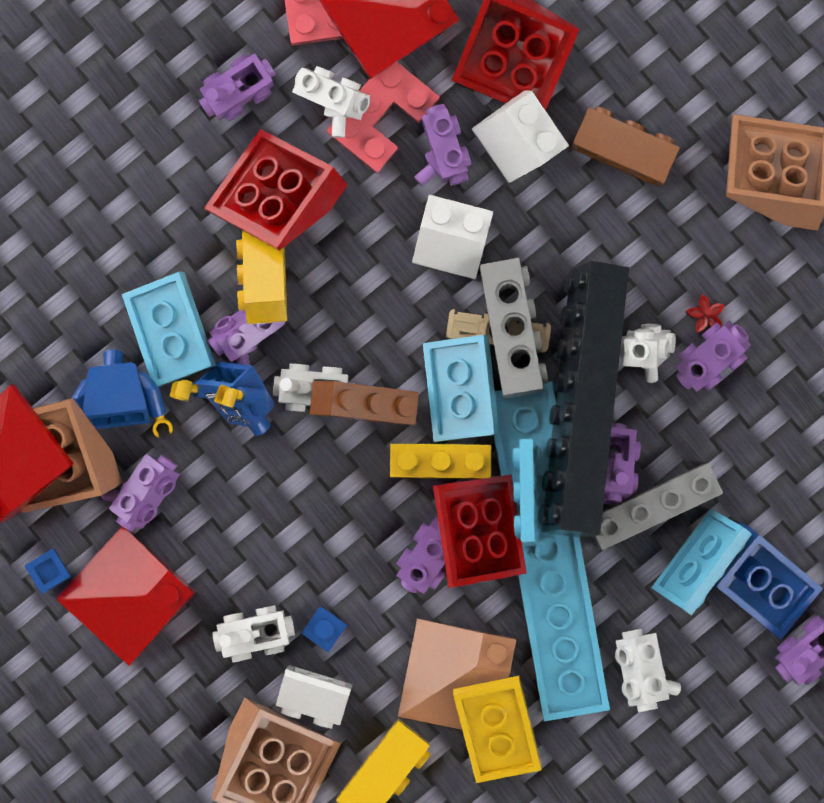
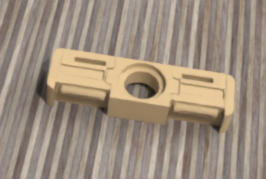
(472, 325)

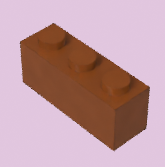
(625, 146)
(363, 403)

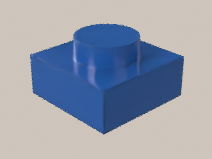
(48, 571)
(324, 628)

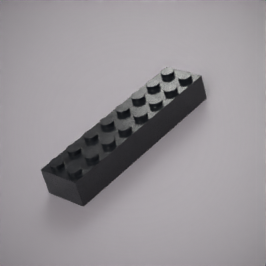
(584, 400)

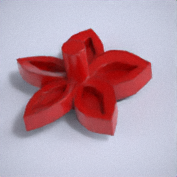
(705, 314)

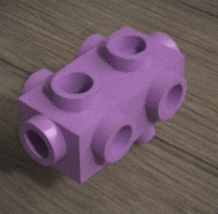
(229, 92)
(446, 156)
(238, 338)
(721, 348)
(620, 477)
(143, 492)
(423, 565)
(803, 657)

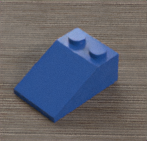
(768, 585)

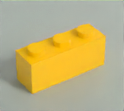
(262, 280)
(440, 461)
(387, 766)

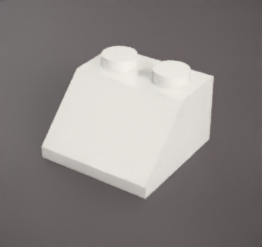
(520, 136)
(452, 237)
(313, 696)

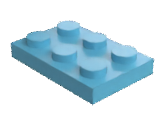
(168, 329)
(461, 388)
(526, 492)
(701, 561)

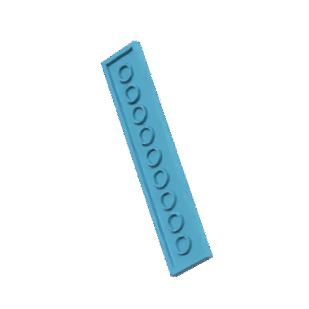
(556, 580)

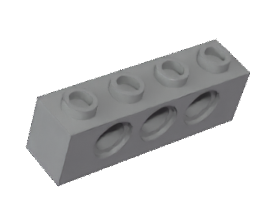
(495, 279)
(657, 505)

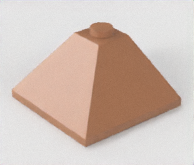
(777, 170)
(94, 462)
(449, 659)
(272, 758)

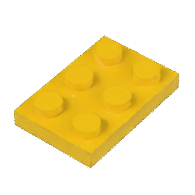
(497, 729)

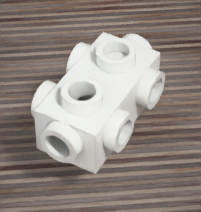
(339, 98)
(647, 349)
(295, 384)
(242, 635)
(643, 670)

